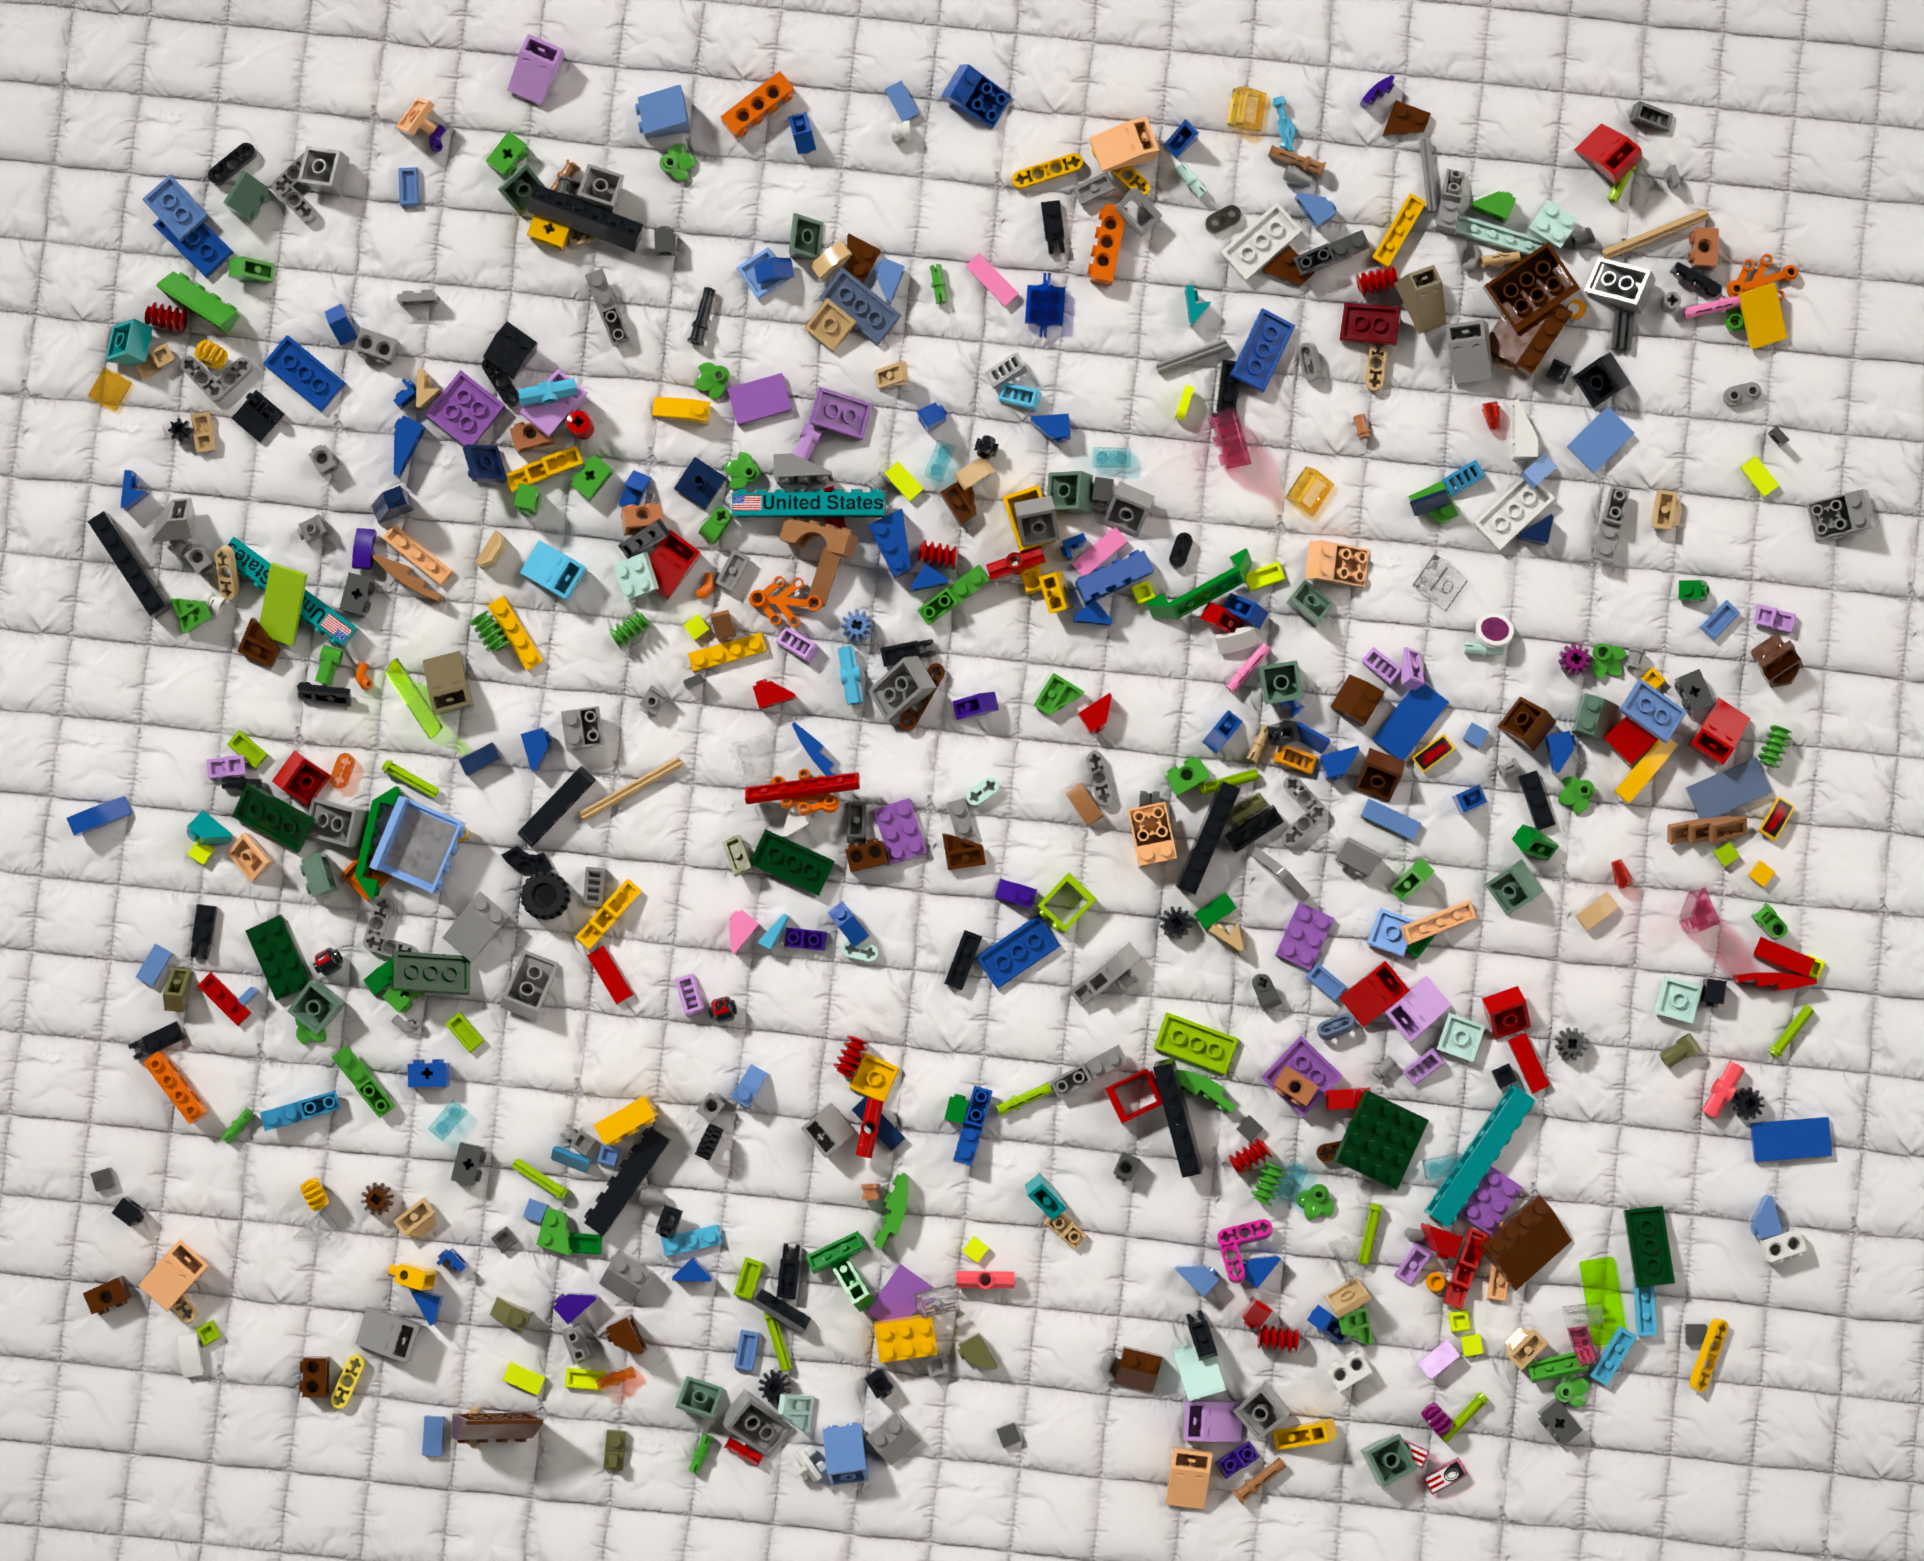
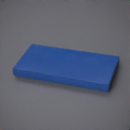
(201, 247)
(1262, 350)
(304, 373)
(1410, 721)
(1017, 951)
(1791, 1139)

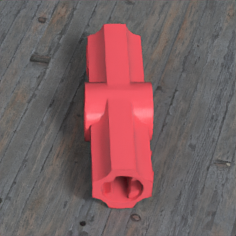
(1723, 1090)
(971, 1279)

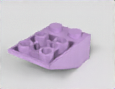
(535, 69)
(551, 416)
(1417, 1009)
(1211, 1421)

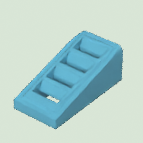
(1018, 402)
(771, 936)

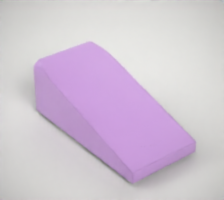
(1412, 671)
(1413, 1263)

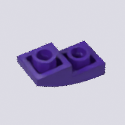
(1380, 88)
(363, 548)
(805, 939)
(1237, 1459)

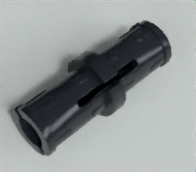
(239, 783)

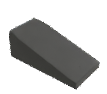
(856, 822)

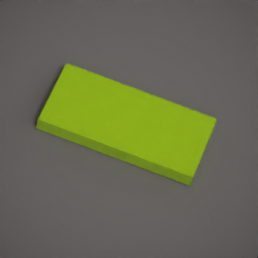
(283, 603)
(1196, 1043)

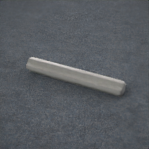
(1428, 173)
(1192, 356)

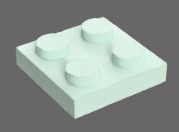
(1553, 225)
(636, 576)
(1678, 999)
(1460, 1037)

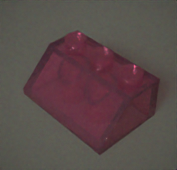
(1229, 438)
(1698, 912)

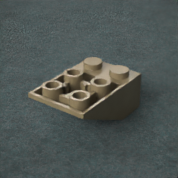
(1423, 298)
(447, 683)

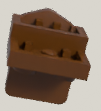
(1777, 661)

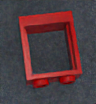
(1150, 1077)

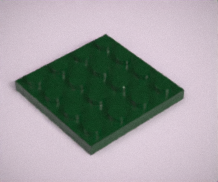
(1380, 1139)

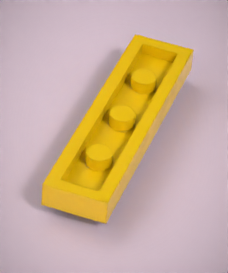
(1398, 230)
(515, 633)
(727, 652)

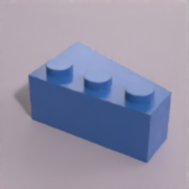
(892, 542)

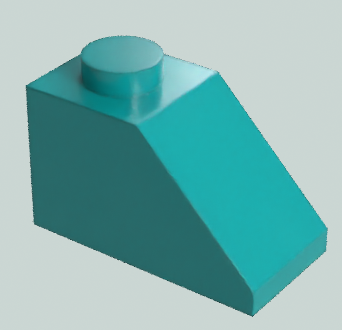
(207, 830)
(1045, 1196)

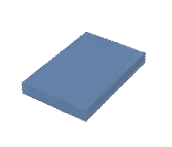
(175, 208)
(1600, 439)
(1652, 711)

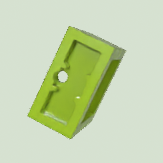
(1057, 924)

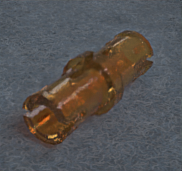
(615, 1378)

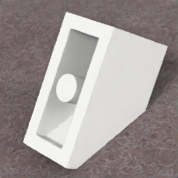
(796, 822)

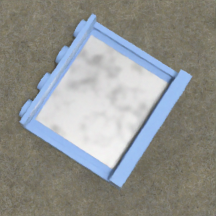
(418, 844)

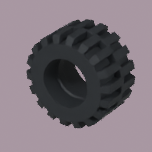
(562, 895)

